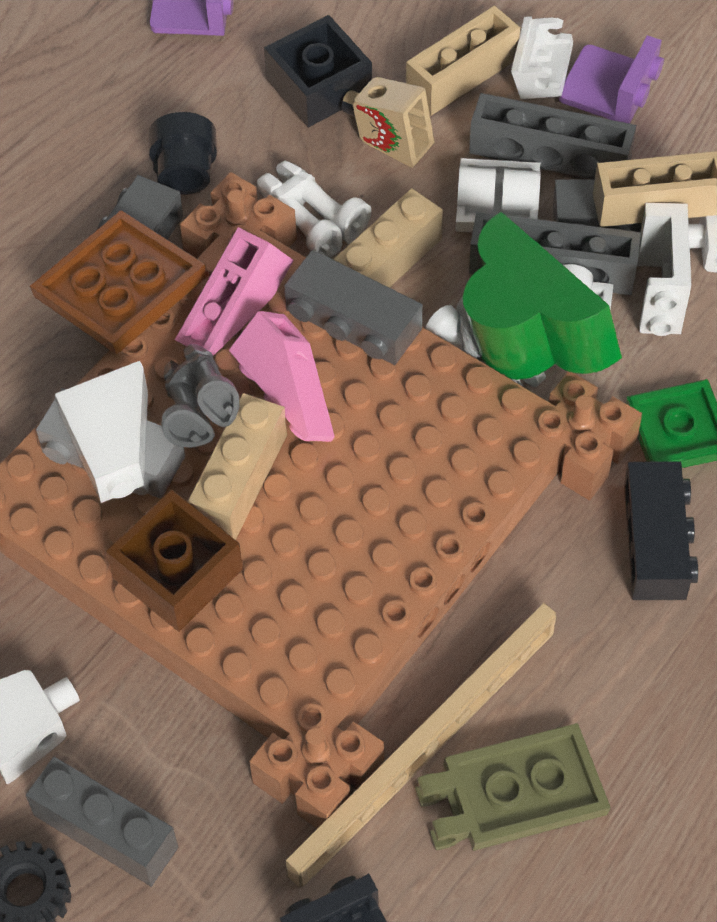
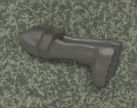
(197, 391)

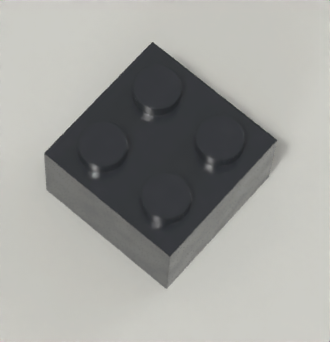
(316, 69)

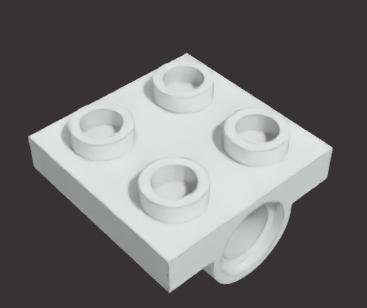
(496, 188)

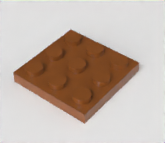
(119, 281)

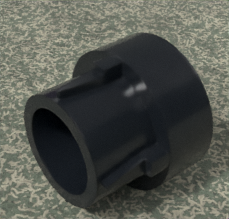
(182, 151)

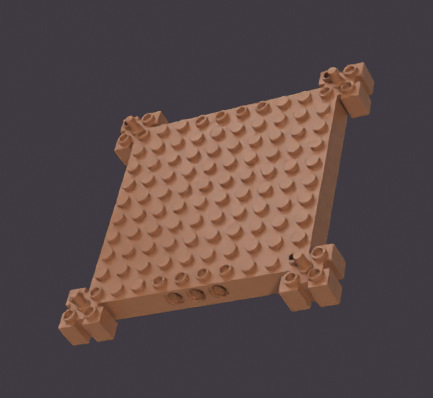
(348, 538)

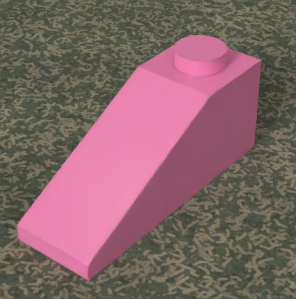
(235, 291)

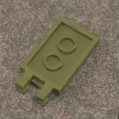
(515, 789)

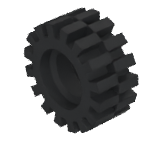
(49, 869)

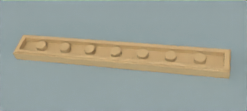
(420, 747)

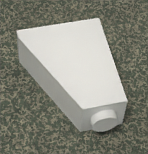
(109, 428)

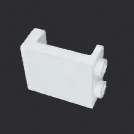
(665, 245)

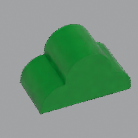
(533, 309)

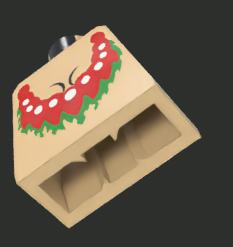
(392, 118)

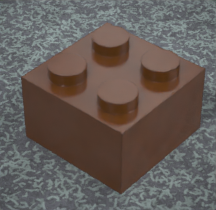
(175, 560)

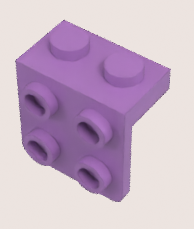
(190, 16)
(612, 82)

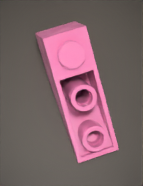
(284, 368)

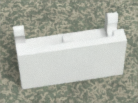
(541, 59)

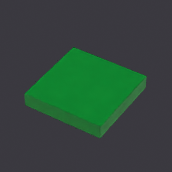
(678, 423)

